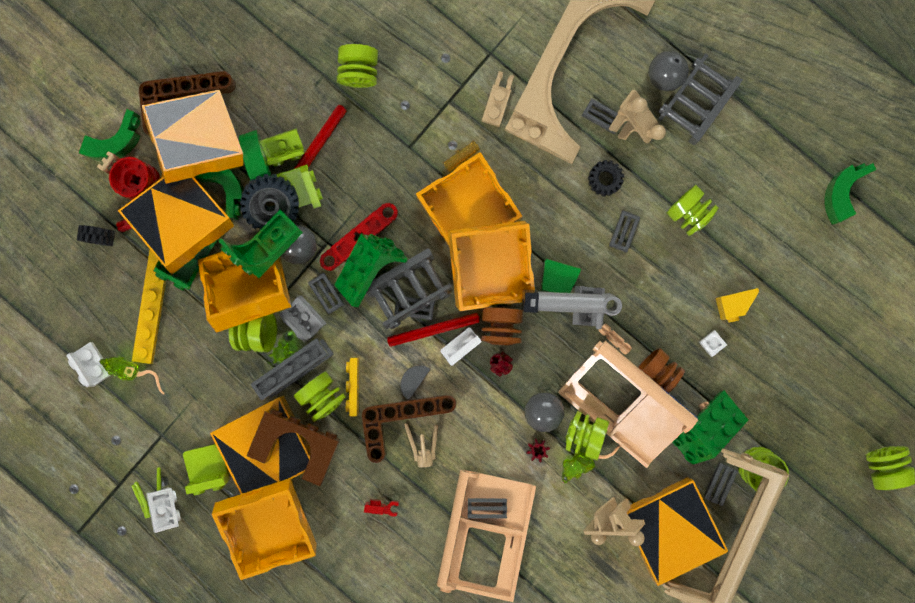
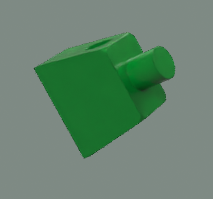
(558, 277)

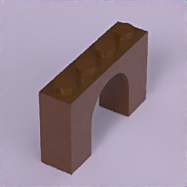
(322, 444)

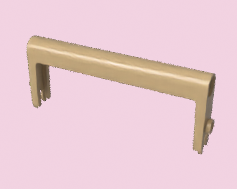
(747, 536)

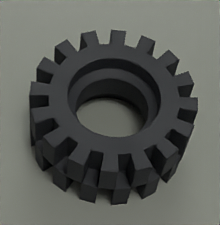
(608, 167)
(95, 235)

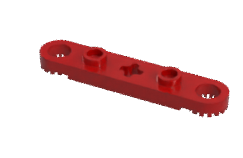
(371, 225)

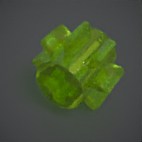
(275, 354)

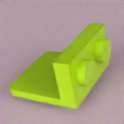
(303, 182)
(205, 469)

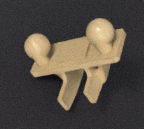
(638, 119)
(615, 521)

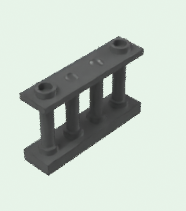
(707, 116)
(406, 270)
(292, 369)

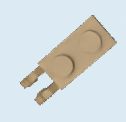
(497, 101)

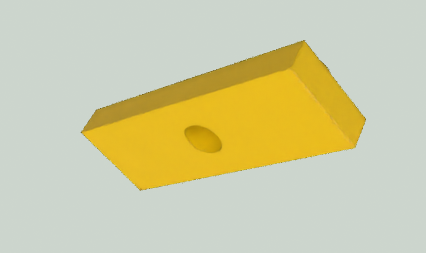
(352, 387)

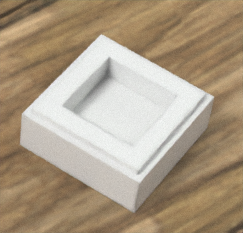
(712, 343)

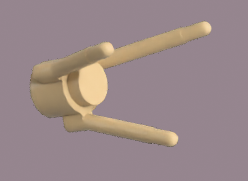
(423, 456)

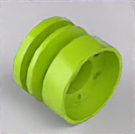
(357, 65)
(692, 210)
(254, 335)
(319, 396)
(586, 435)
(763, 455)
(891, 467)

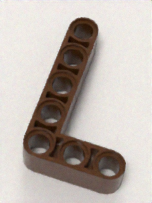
(178, 88)
(400, 415)

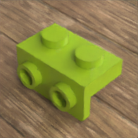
(283, 147)

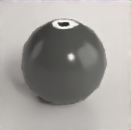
(668, 71)
(302, 249)
(544, 412)

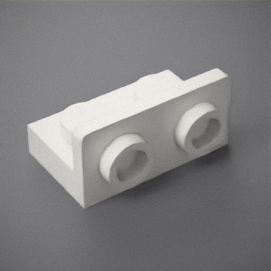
(460, 346)
(87, 365)
(163, 510)

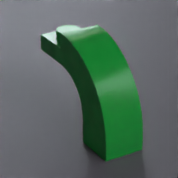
(120, 144)
(253, 155)
(232, 187)
(837, 193)

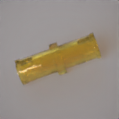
(461, 156)

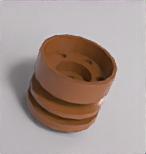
(502, 325)
(664, 375)

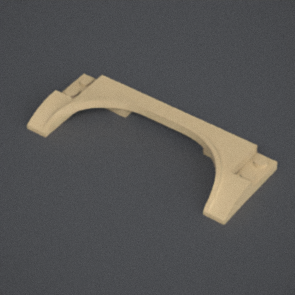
(534, 113)

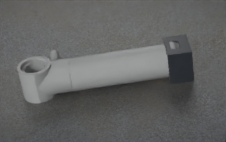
(570, 302)

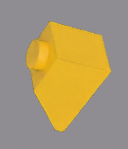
(736, 304)

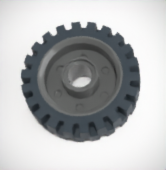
(264, 190)

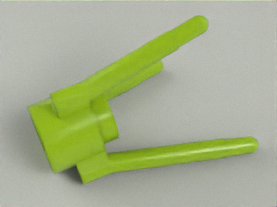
(140, 496)

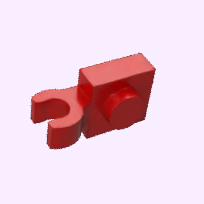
(376, 507)

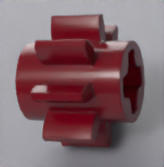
(501, 364)
(537, 444)

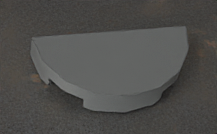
(412, 379)

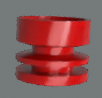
(130, 172)

